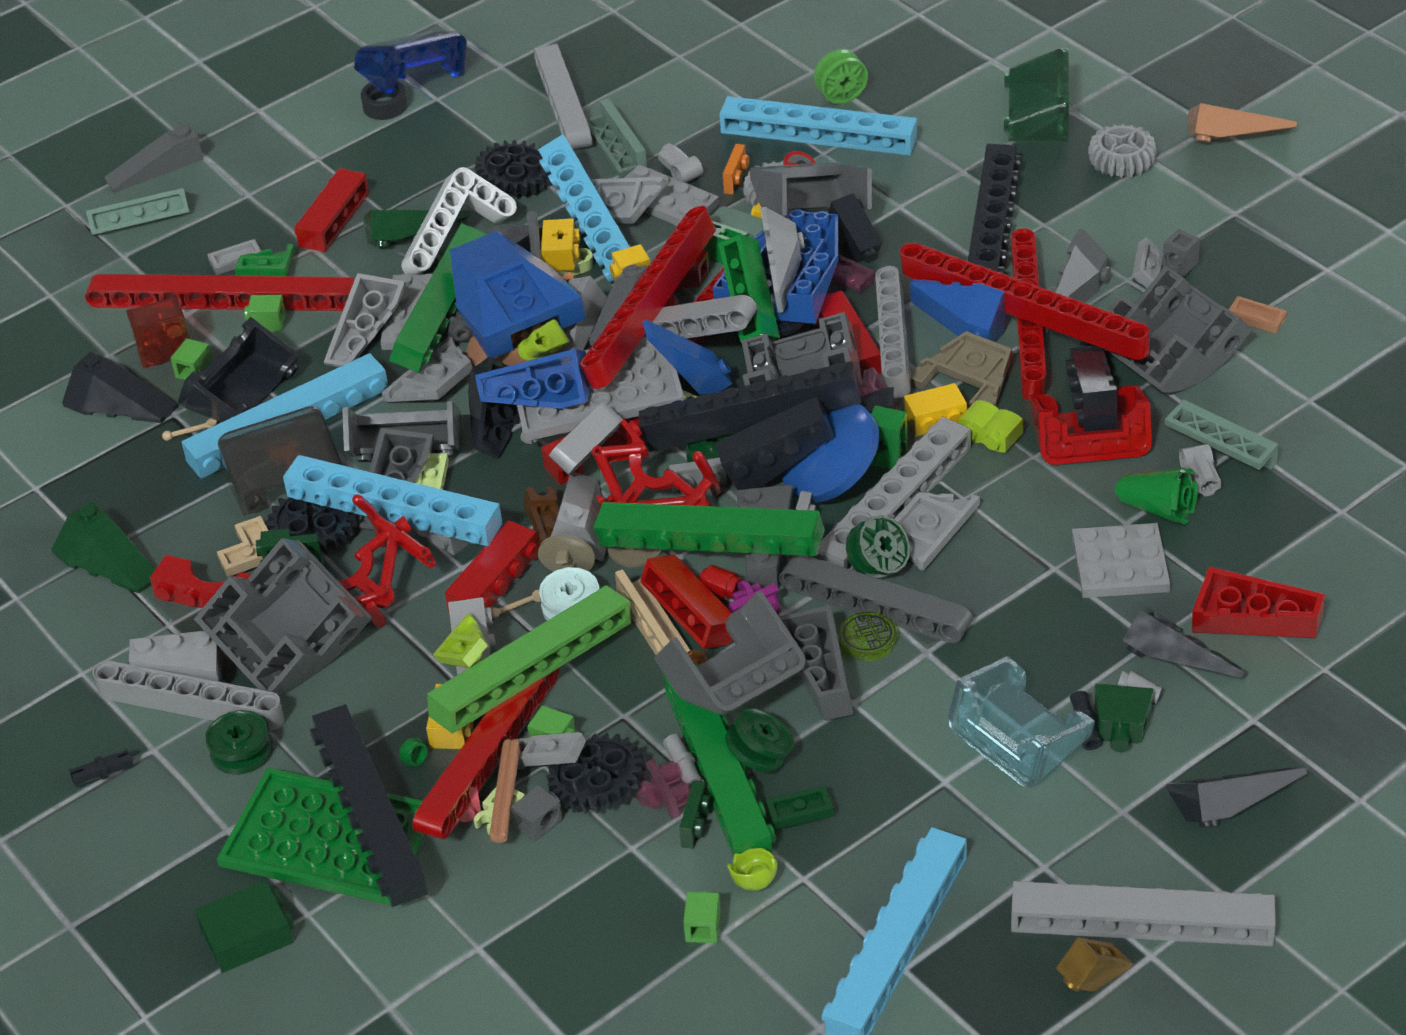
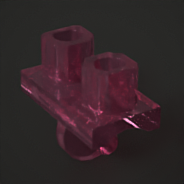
(659, 790)

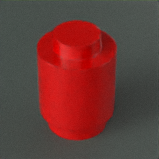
(720, 581)

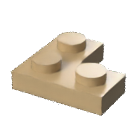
(243, 555)

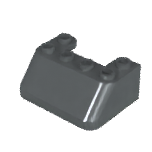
(758, 662)

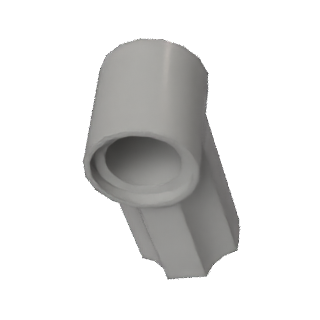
(681, 166)
(1201, 461)

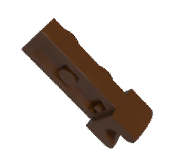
(542, 511)

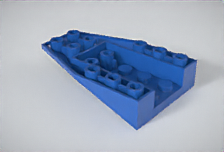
(814, 271)
(508, 290)

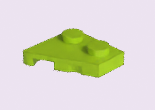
(463, 644)

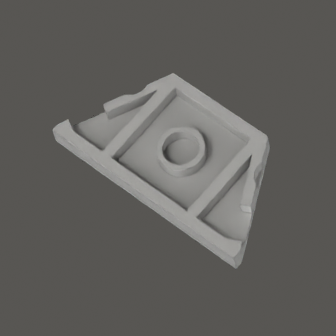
(628, 196)
(434, 380)
(932, 522)

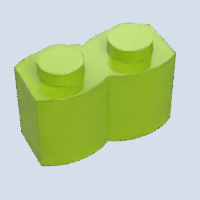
(992, 426)

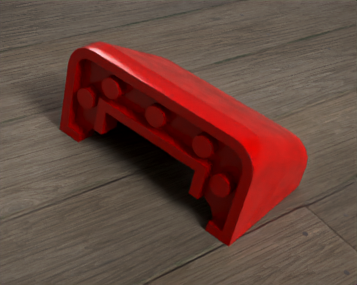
(1066, 442)

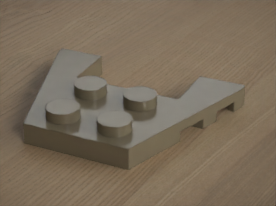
(971, 361)

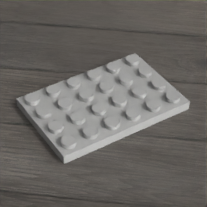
(640, 383)

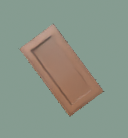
(1258, 314)

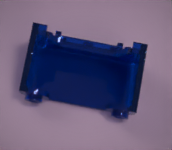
(388, 60)

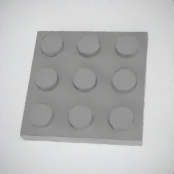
(1120, 560)

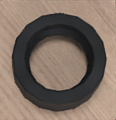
(383, 109)

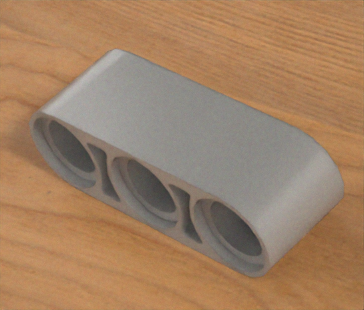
(589, 433)

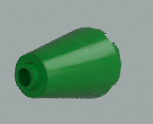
(1161, 493)

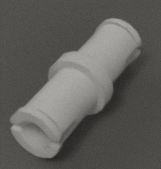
(682, 758)

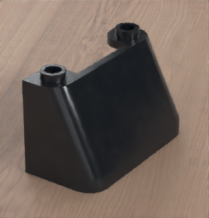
(240, 375)

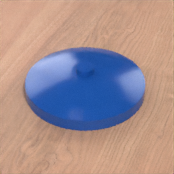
(840, 460)

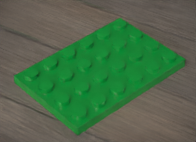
(303, 836)

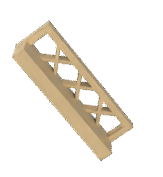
(647, 613)

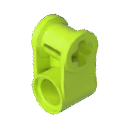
(543, 341)

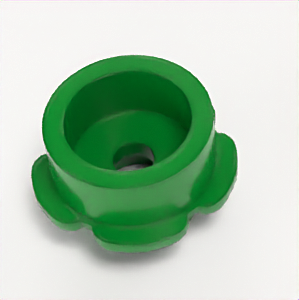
(413, 752)

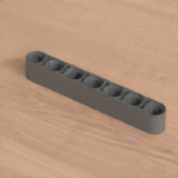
(866, 593)

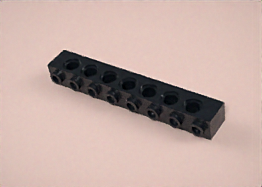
(995, 206)

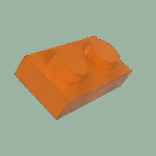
(734, 169)

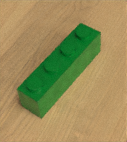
(747, 277)

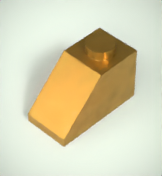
(1092, 964)

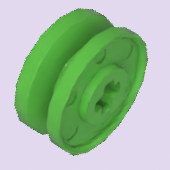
(840, 76)

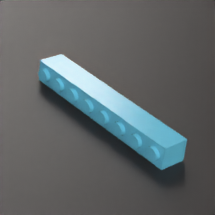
(330, 392)
(896, 935)

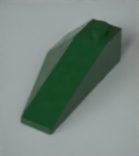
(396, 225)
(100, 547)

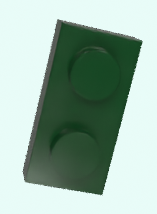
(799, 807)
(692, 822)

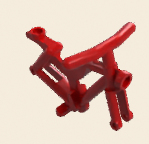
(635, 454)
(385, 534)

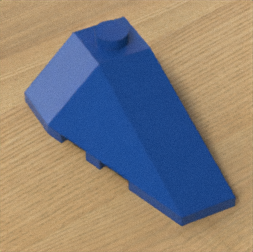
(962, 308)
(695, 363)
(541, 382)

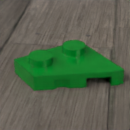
(265, 263)

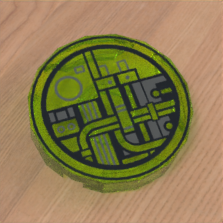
(867, 635)

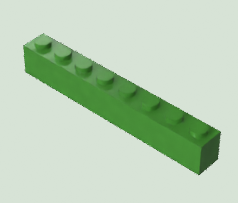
(528, 659)

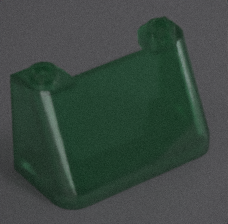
(1039, 98)

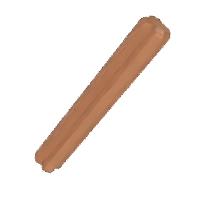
(504, 791)

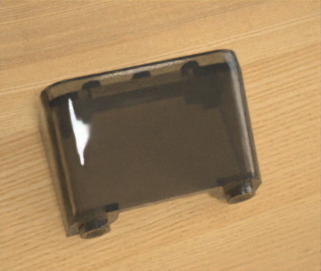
(262, 452)

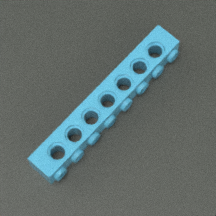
(818, 125)
(583, 202)
(421, 505)

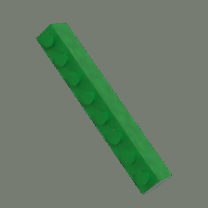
(431, 311)
(709, 528)
(723, 775)

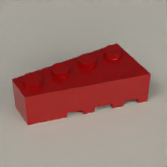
(1255, 607)

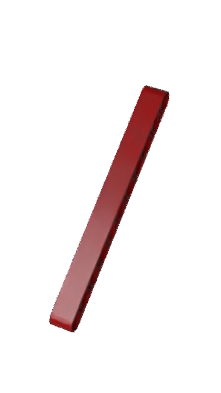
(218, 291)
(647, 297)
(1032, 302)

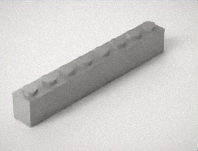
(1143, 913)

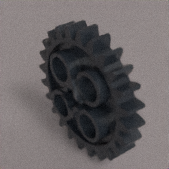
(512, 168)
(329, 523)
(600, 776)

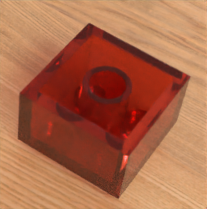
(157, 330)

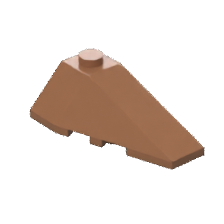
(1217, 123)

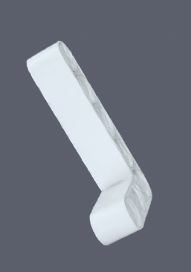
(447, 214)

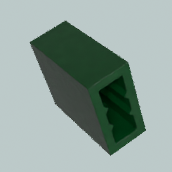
(245, 925)

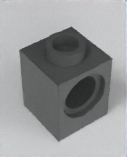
(1181, 252)
(537, 813)

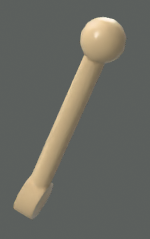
(167, 435)
(497, 611)

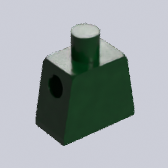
(1122, 714)

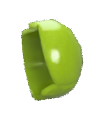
(753, 869)

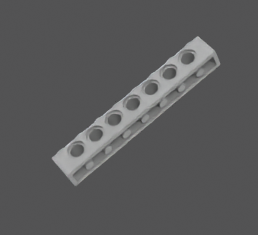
(914, 473)

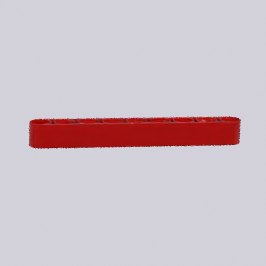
(1029, 334)
(478, 760)

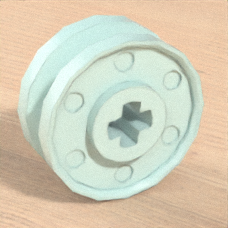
(564, 589)

